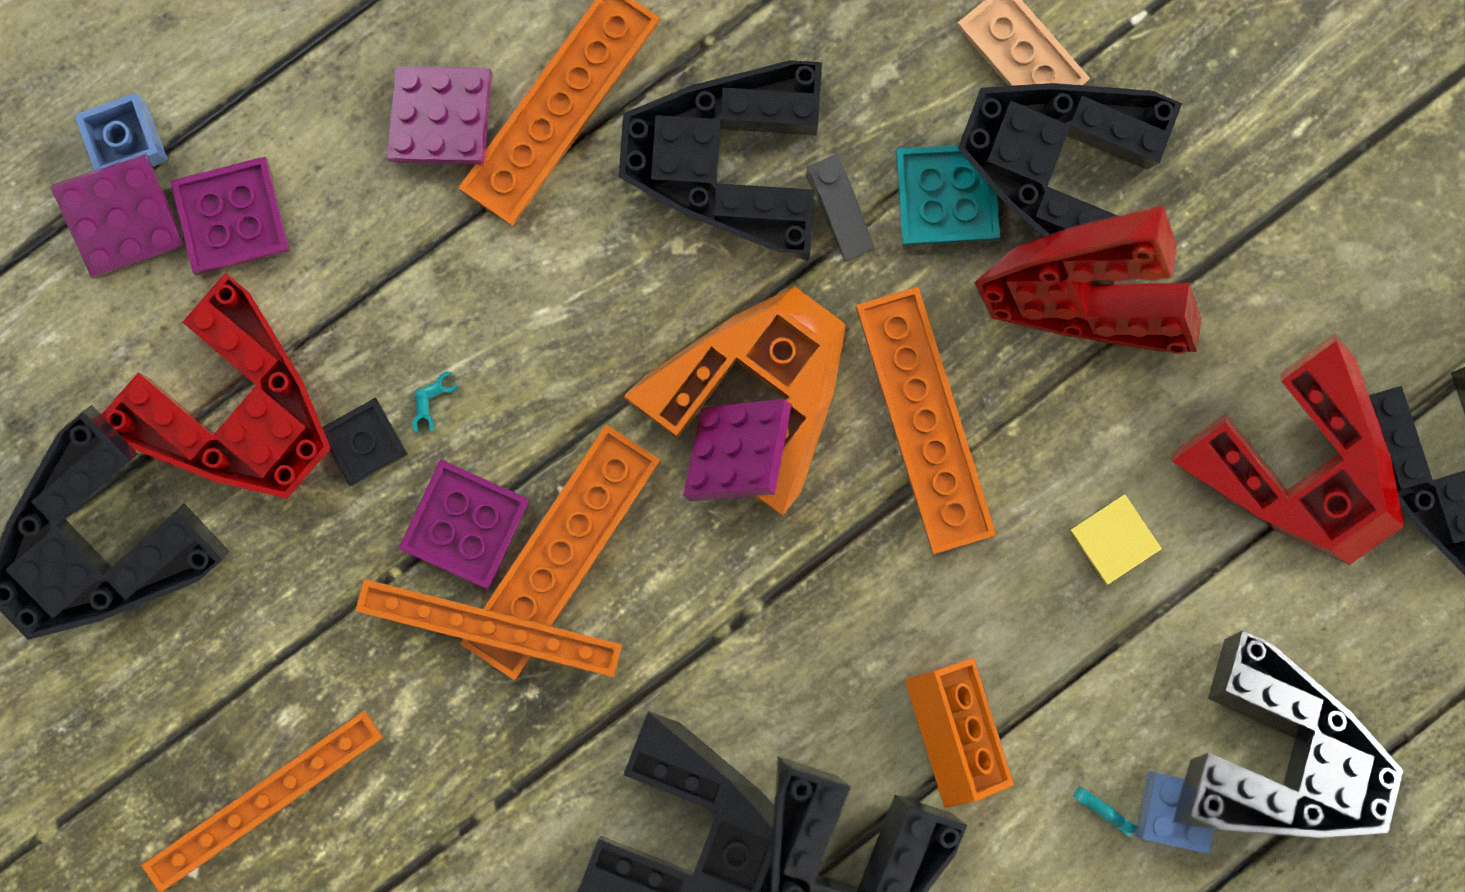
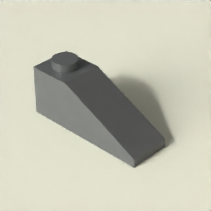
(840, 207)

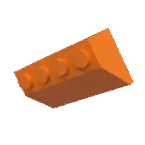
(959, 733)

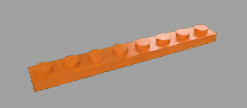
(489, 627)
(262, 801)

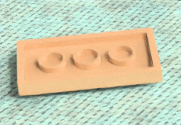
(1019, 45)

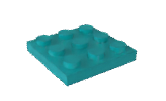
(943, 198)

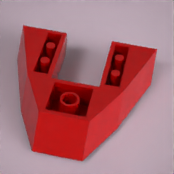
(1051, 288)
(265, 441)
(1339, 506)

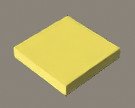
(1115, 539)

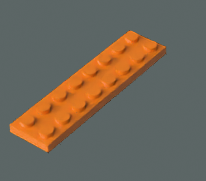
(559, 106)
(925, 420)
(568, 540)

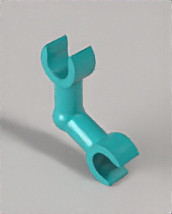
(422, 403)
(1106, 811)

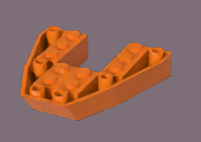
(784, 344)

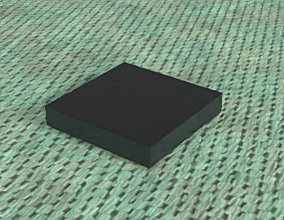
(364, 442)

